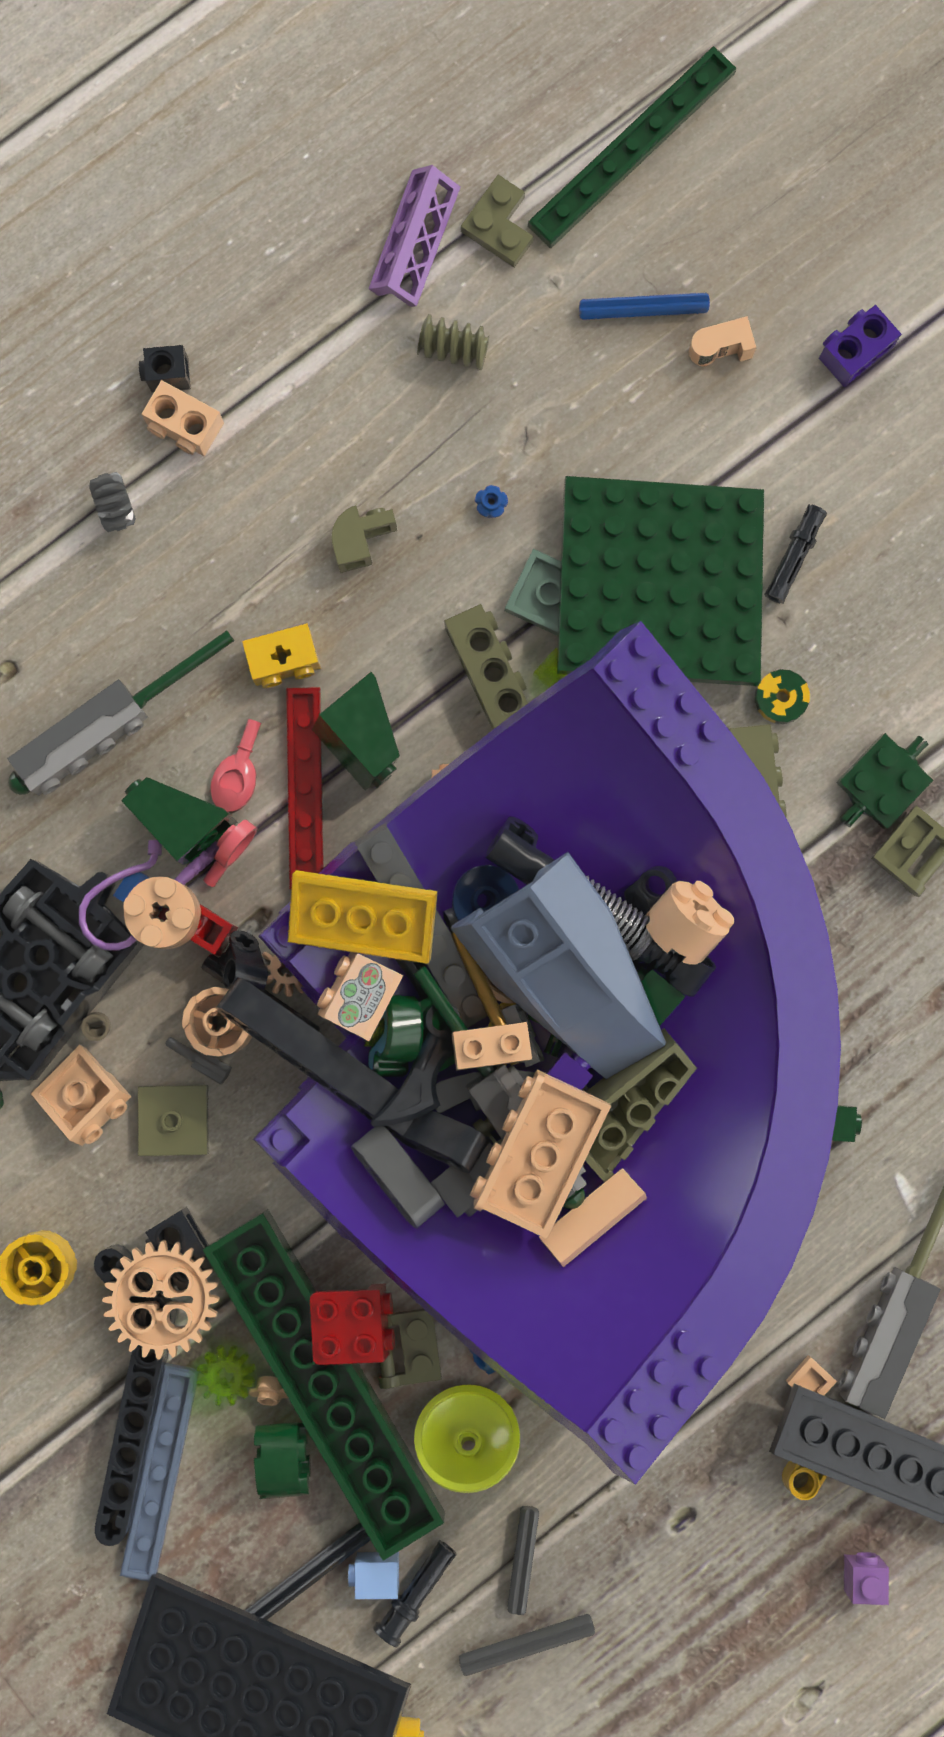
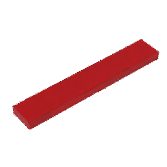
(304, 781)

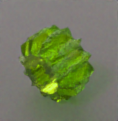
(221, 1386)

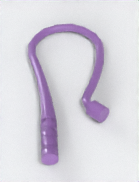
(154, 850)

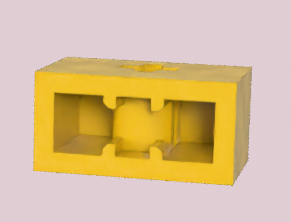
(264, 651)

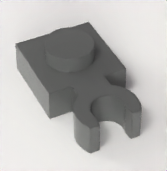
(514, 1015)

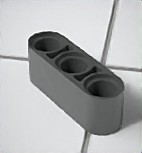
(397, 1176)

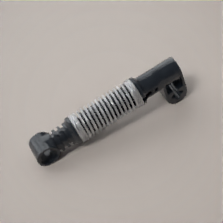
(517, 854)

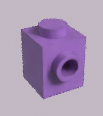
(866, 1579)

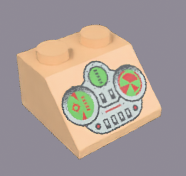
(358, 994)

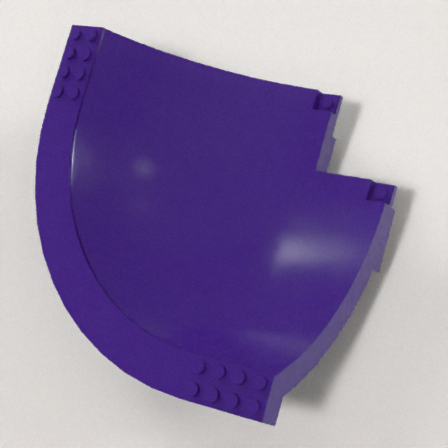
(647, 1319)

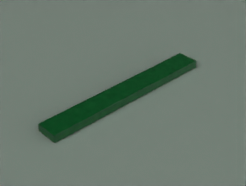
(631, 147)

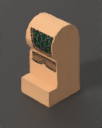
(722, 341)

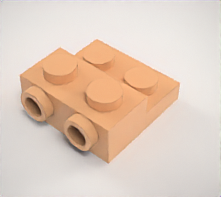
(81, 1097)

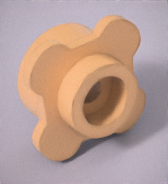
(268, 1391)

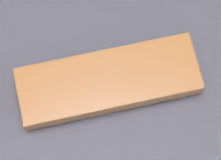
(593, 1217)

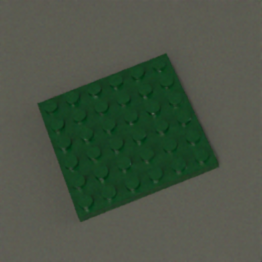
(664, 557)

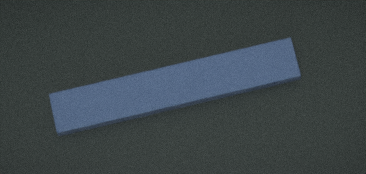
(160, 1472)

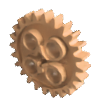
(161, 1332)

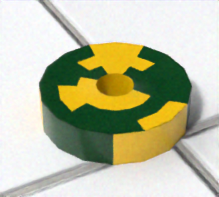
(786, 682)

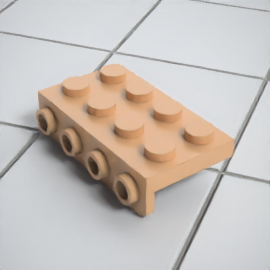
(540, 1153)

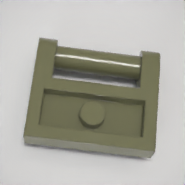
(906, 846)
(418, 1347)

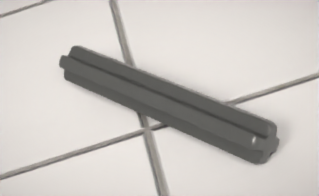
(526, 1644)

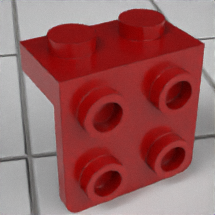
(351, 1325)

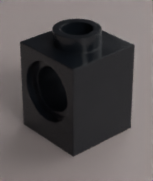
(154, 357)

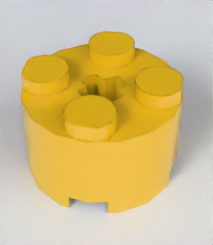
(16, 1266)

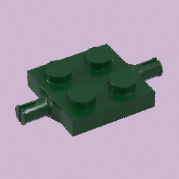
(884, 781)

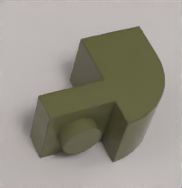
(351, 532)

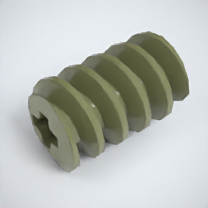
(453, 341)

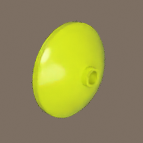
(462, 1416)

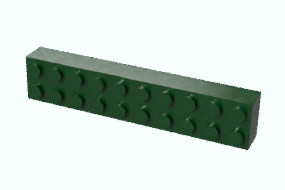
(330, 1399)

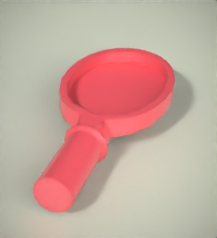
(236, 775)

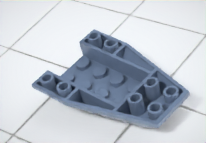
(566, 966)

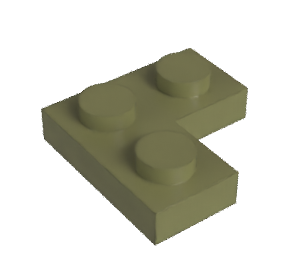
(490, 223)

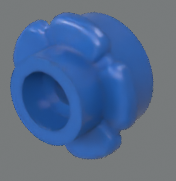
(491, 510)

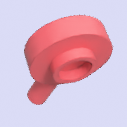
(230, 846)

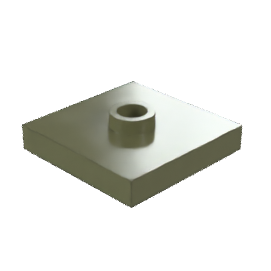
(173, 1120)

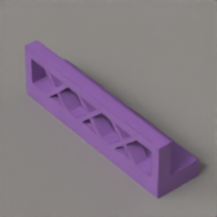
(405, 231)

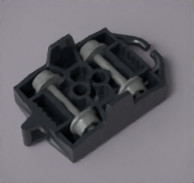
(34, 915)

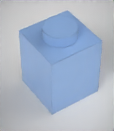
(374, 1577)

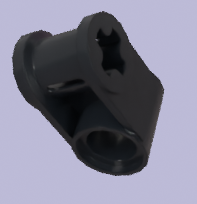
(243, 961)

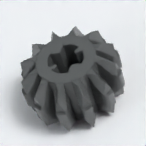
(112, 502)

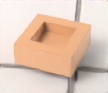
(811, 1376)

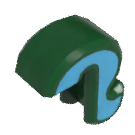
(400, 1038)

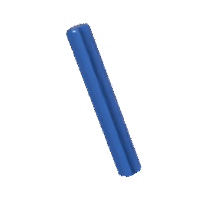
(644, 306)

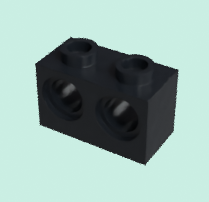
(189, 1238)

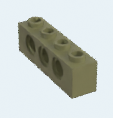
(462, 631)

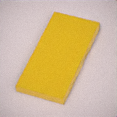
(362, 916)

